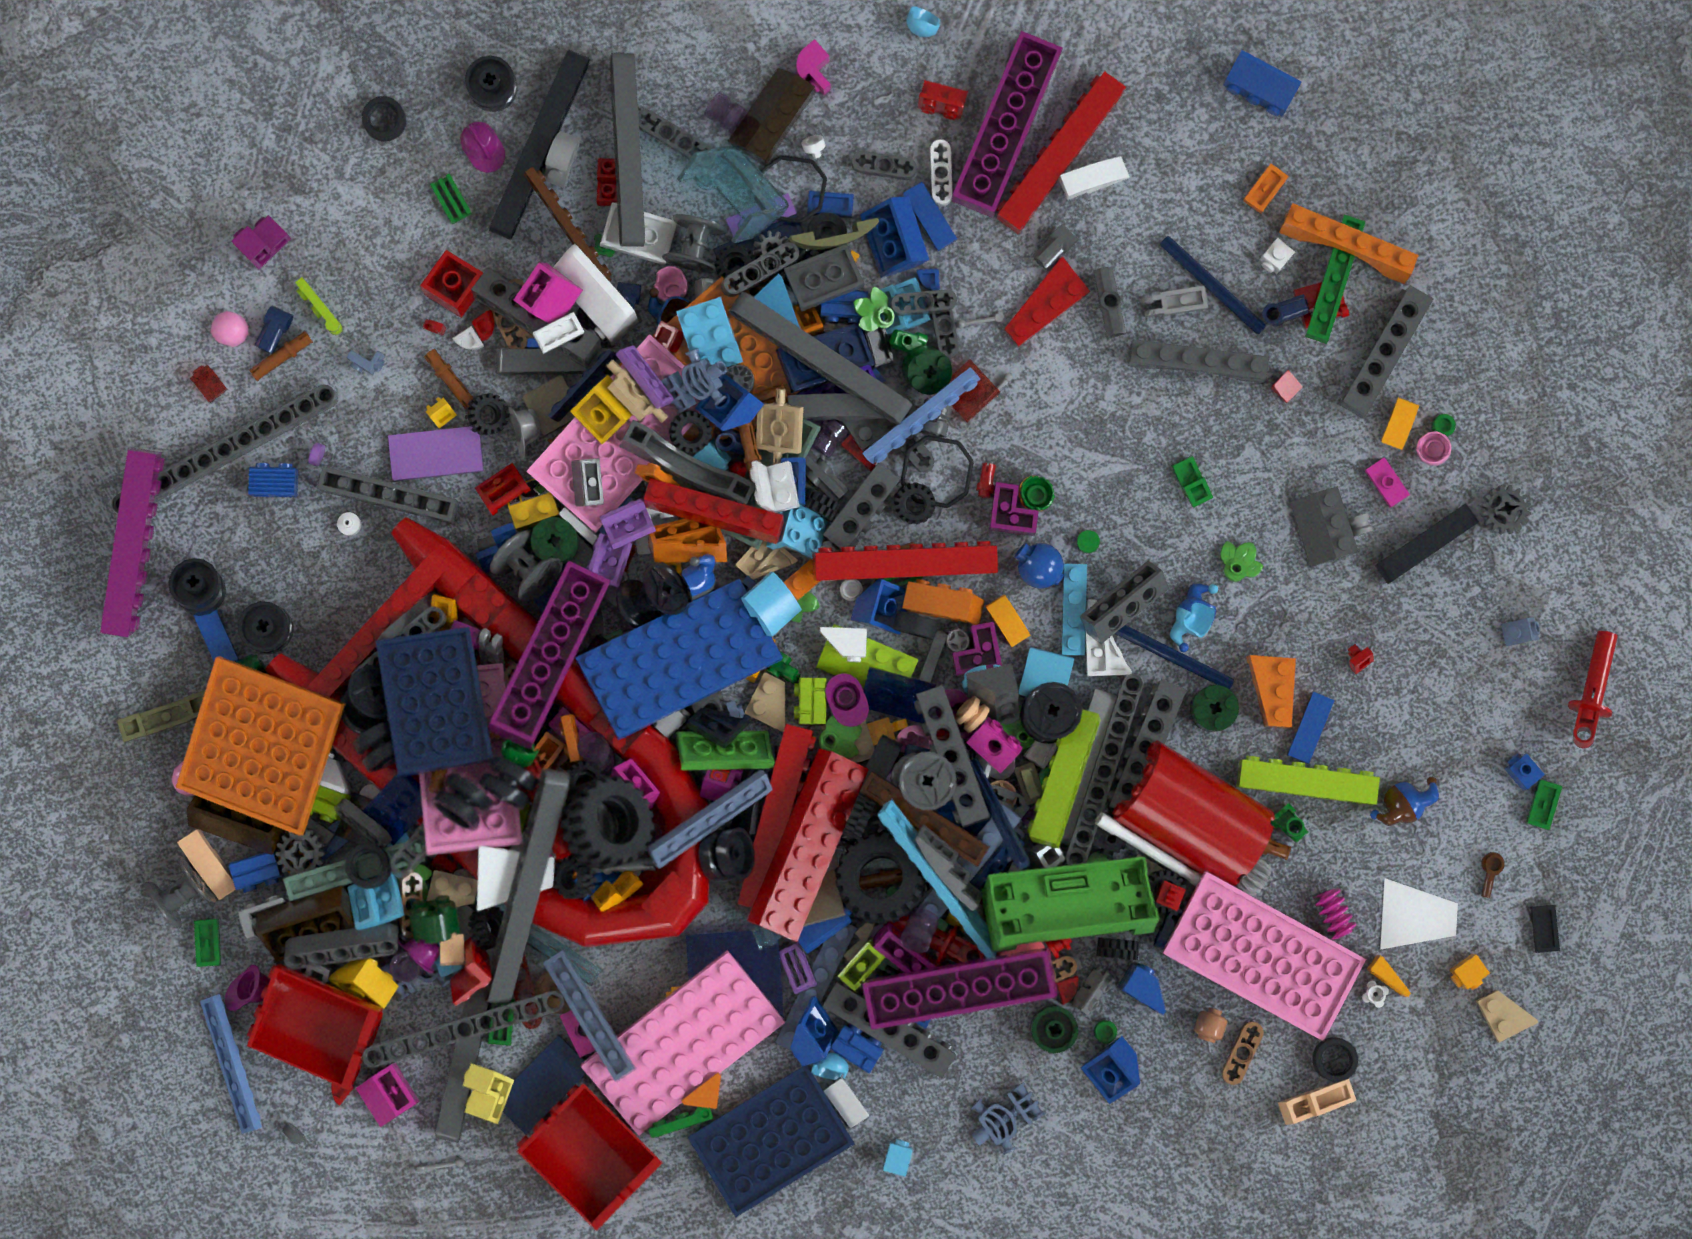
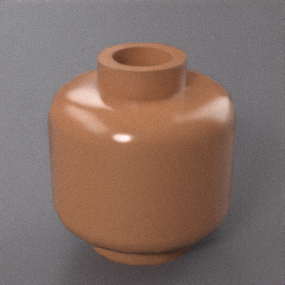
(1210, 1025)

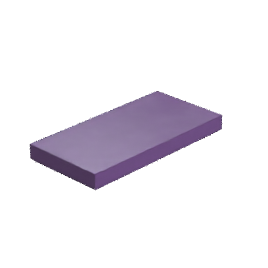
(435, 453)

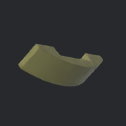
(808, 241)
(160, 718)

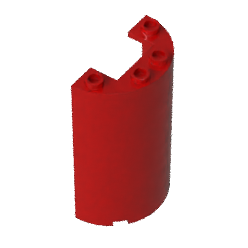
(1196, 816)

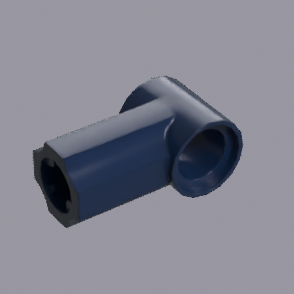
(630, 292)
(1288, 310)
(275, 324)
(732, 443)

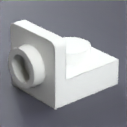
(1276, 256)

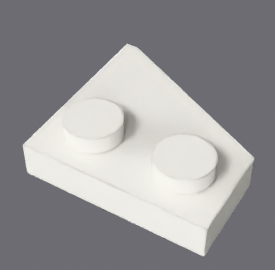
(1104, 658)

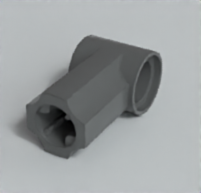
(1058, 243)

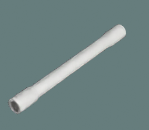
(1114, 828)

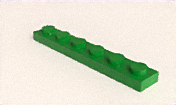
(1332, 289)

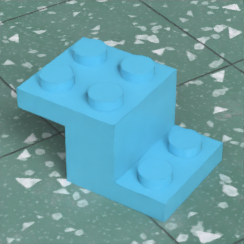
(710, 331)

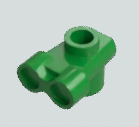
(907, 341)
(784, 669)
(1286, 819)

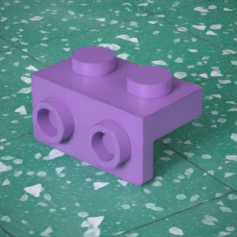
(627, 523)
(609, 561)

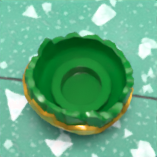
(1036, 493)

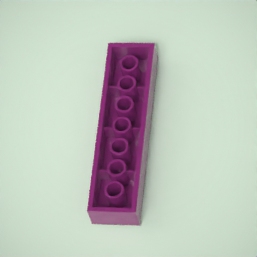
(1006, 124)
(131, 542)
(549, 655)
(960, 988)

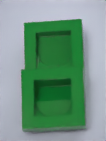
(1191, 481)

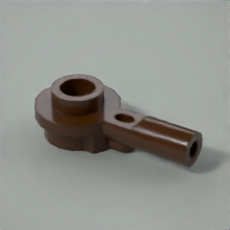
(1493, 865)

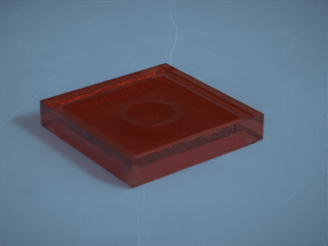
(974, 401)

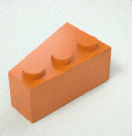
(685, 539)
(943, 602)
(1274, 688)

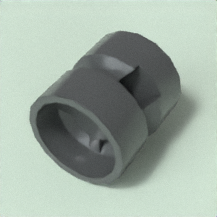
(938, 428)

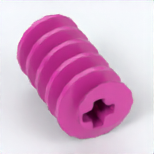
(1335, 913)

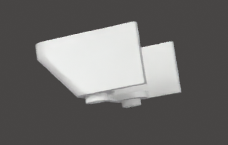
(599, 298)

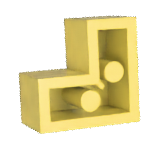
(488, 1093)

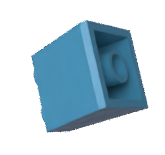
(776, 297)

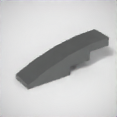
(832, 406)
(943, 861)

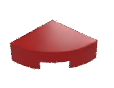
(484, 325)
(433, 326)
(1067, 988)
(340, 1093)

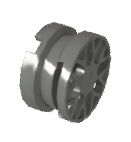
(741, 375)

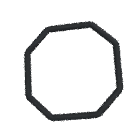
(823, 187)
(944, 440)

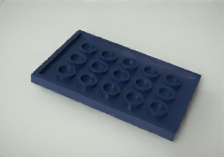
(434, 701)
(771, 1140)

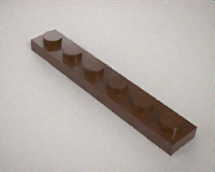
(563, 218)
(960, 840)

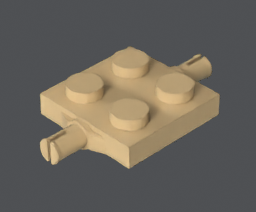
(631, 394)
(779, 427)

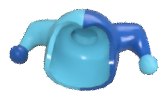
(1193, 615)

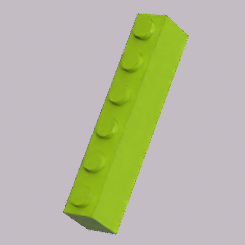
(1063, 782)
(1308, 782)

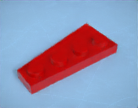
(1051, 298)

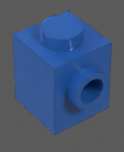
(1523, 770)

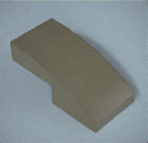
(863, 934)

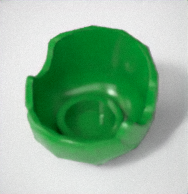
(518, 754)

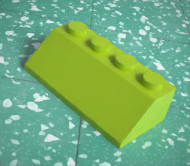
(877, 656)

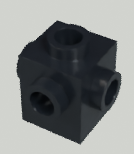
(1100, 841)

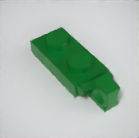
(682, 1121)

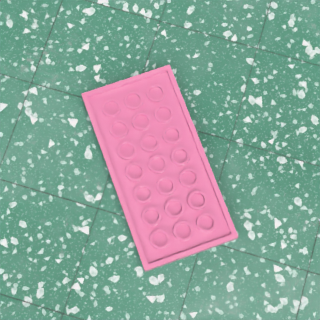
(617, 465)
(502, 821)
(1263, 956)
(686, 1041)

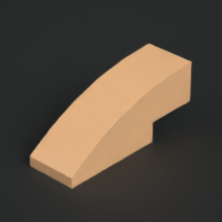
(207, 863)
(1316, 1102)

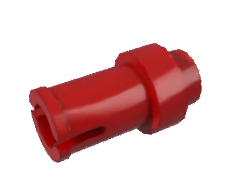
(985, 486)

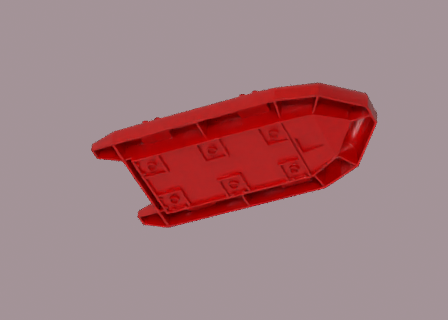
(670, 894)

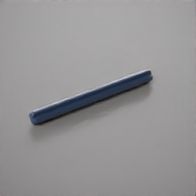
(1213, 285)
(1175, 656)
(999, 816)

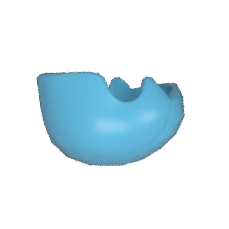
(922, 22)
(831, 1067)

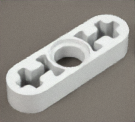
(934, 156)

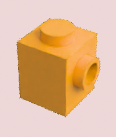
(1469, 972)

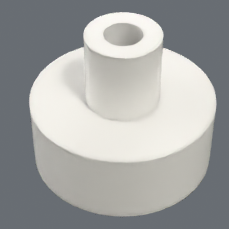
(813, 145)
(354, 524)

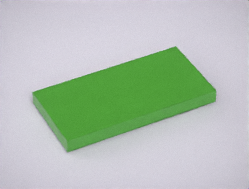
(746, 751)

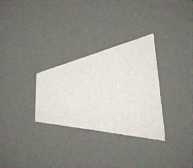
(497, 873)
(1414, 916)

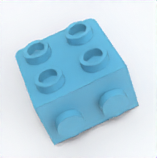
(801, 531)

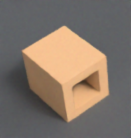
(452, 950)

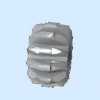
(770, 242)
(1255, 879)

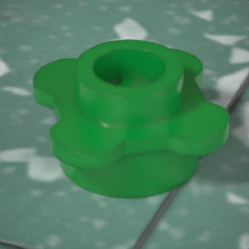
(601, 250)

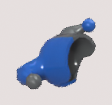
(700, 576)

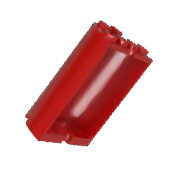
(314, 1026)
(588, 1155)

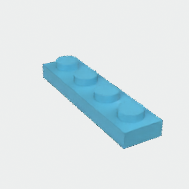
(1073, 606)

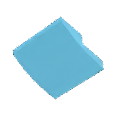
(905, 322)
(771, 603)
(1044, 667)
(376, 905)

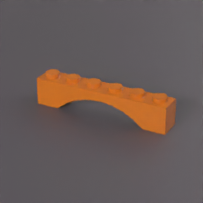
(1315, 228)

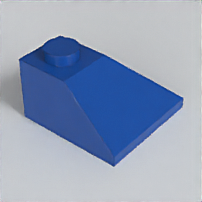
(735, 410)
(879, 606)
(813, 1034)
(1114, 1070)

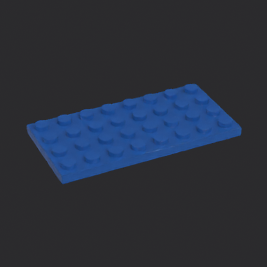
(677, 660)

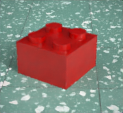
(451, 283)

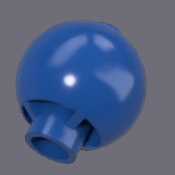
(1040, 565)

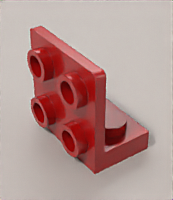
(942, 100)
(473, 976)

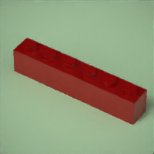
(713, 511)

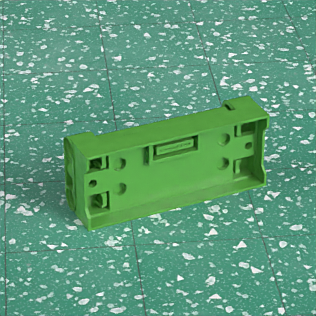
(1068, 902)

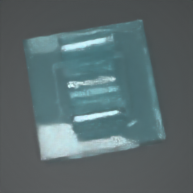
(764, 937)

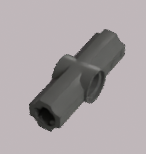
(1112, 316)
(822, 476)

